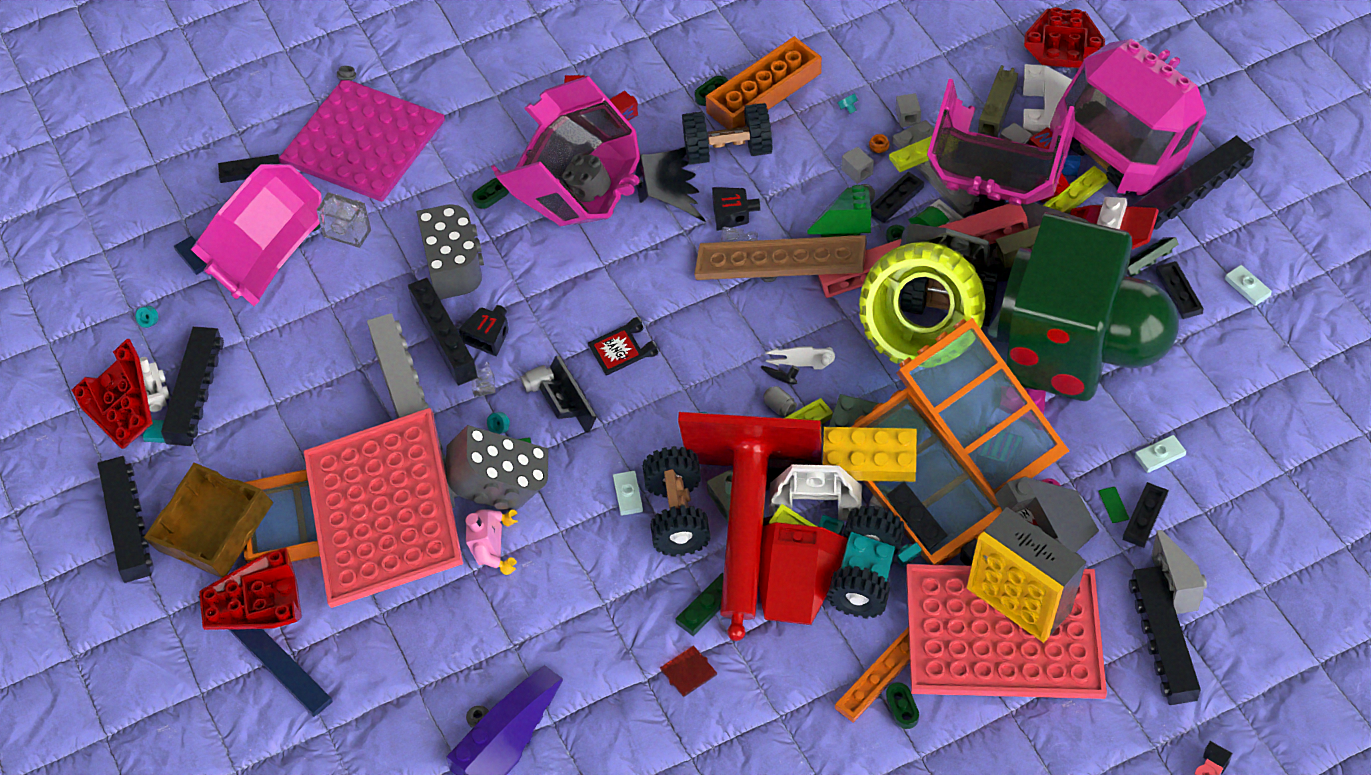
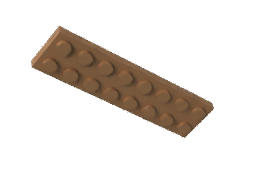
(781, 257)

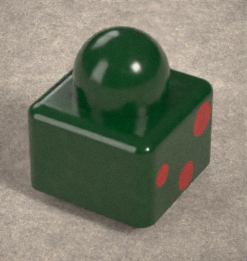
(1078, 309)

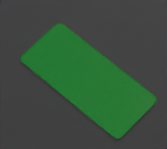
(1114, 505)

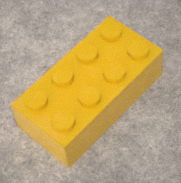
(872, 452)

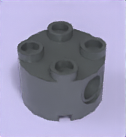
(587, 177)

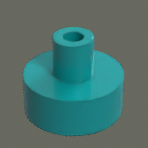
(848, 103)
(146, 316)
(498, 422)

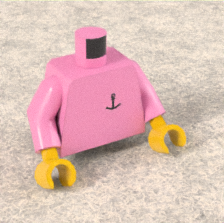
(484, 538)

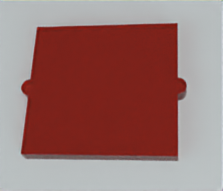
(688, 671)

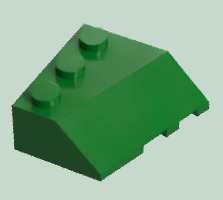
(846, 214)

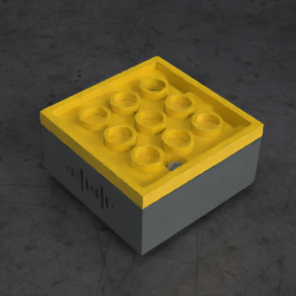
(1025, 574)

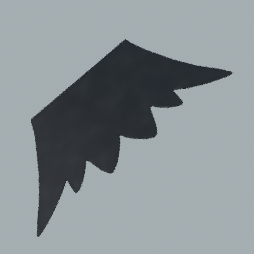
(667, 180)

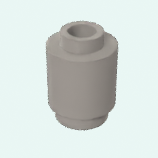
(534, 377)
(779, 401)

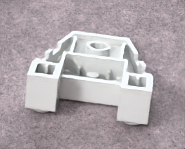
(1049, 84)
(816, 483)

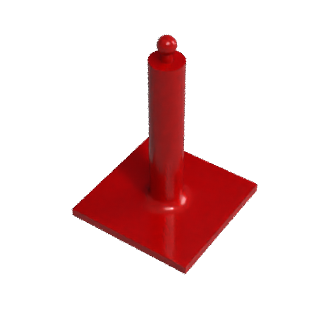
(746, 446)

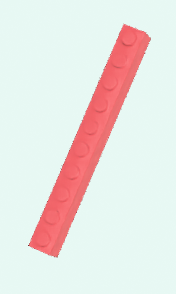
(984, 225)

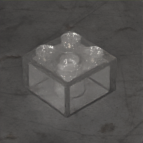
(343, 219)

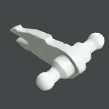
(804, 356)

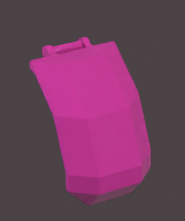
(259, 229)

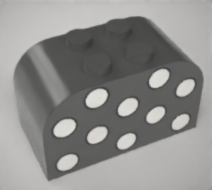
(451, 250)
(495, 468)

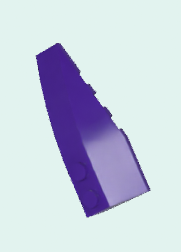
(504, 731)

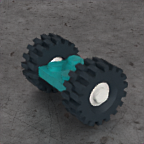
(862, 582)

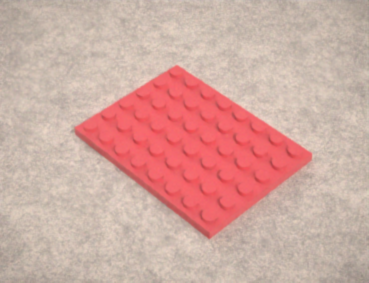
(382, 508)
(975, 650)

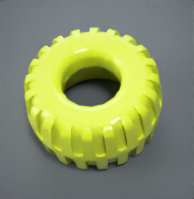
(883, 285)

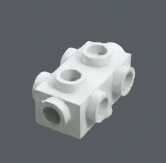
(153, 382)

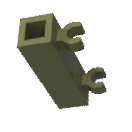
(998, 102)
(1009, 245)

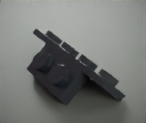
(566, 397)

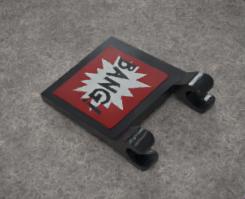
(620, 348)

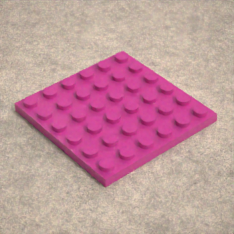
(362, 139)

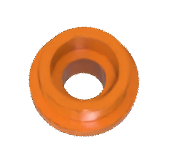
(879, 143)

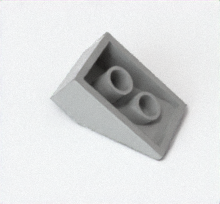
(1180, 572)

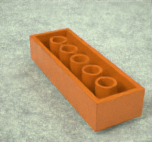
(764, 82)

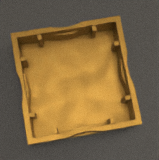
(209, 520)

